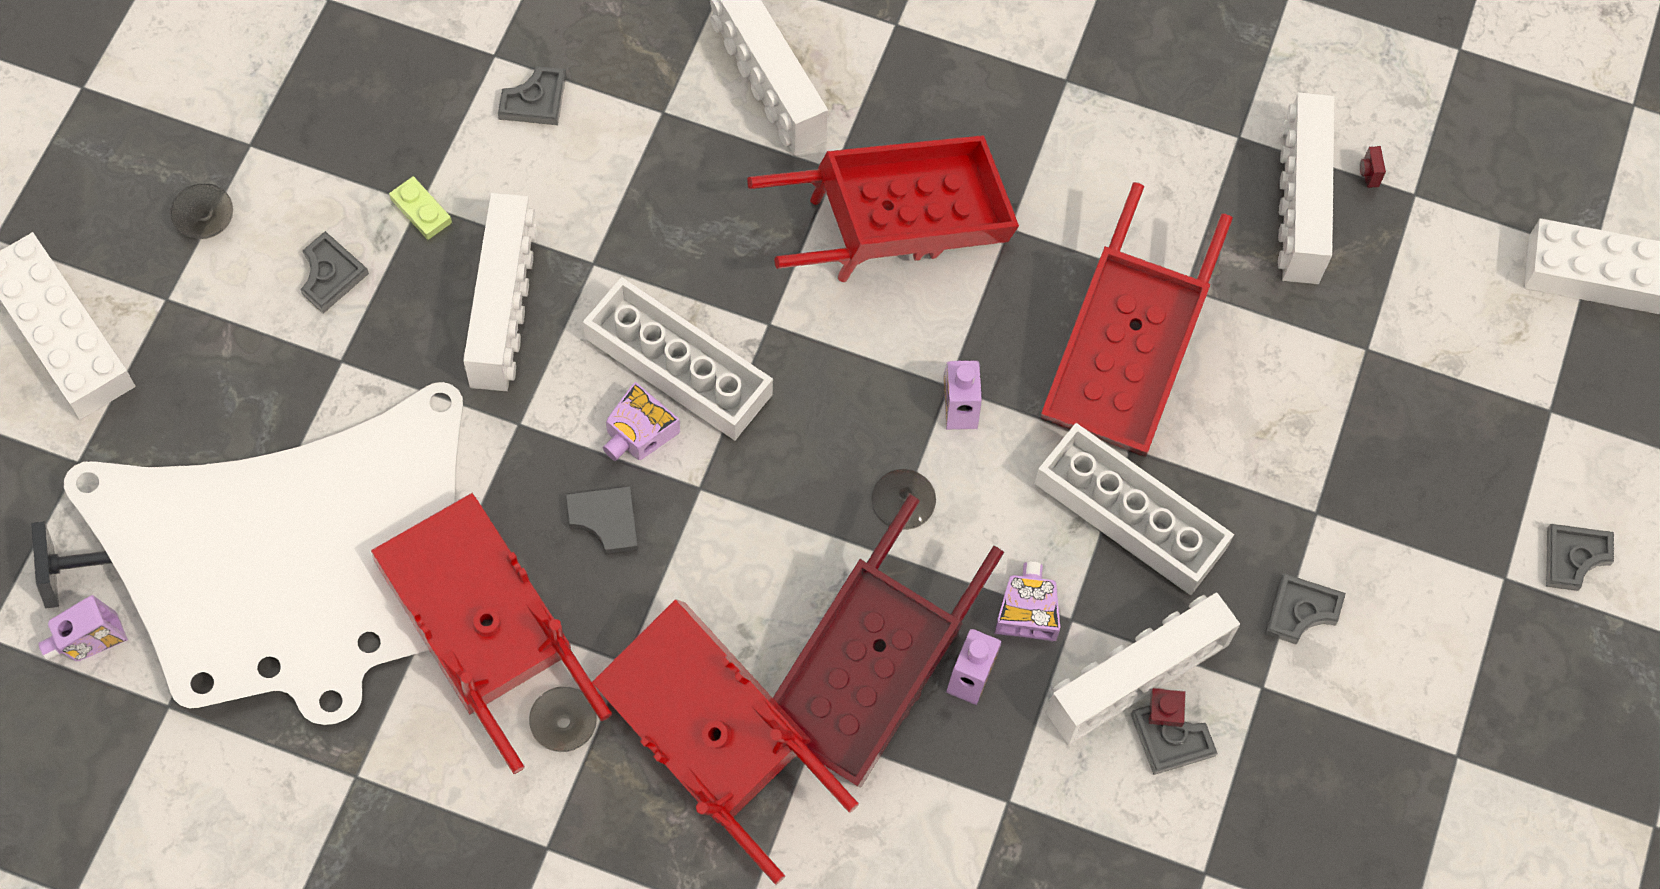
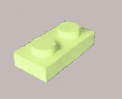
(420, 208)

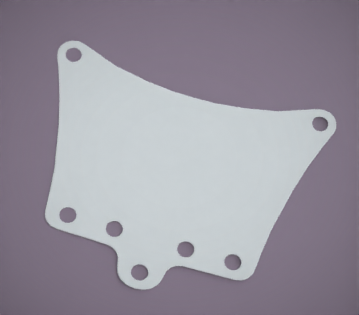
(277, 554)

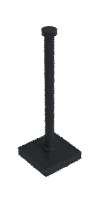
(49, 564)

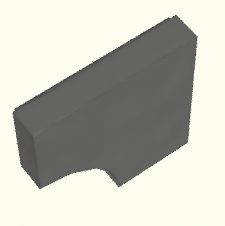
(535, 100)
(332, 272)
(607, 516)
(1574, 553)
(1301, 606)
(1171, 745)

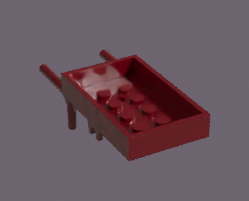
(846, 690)

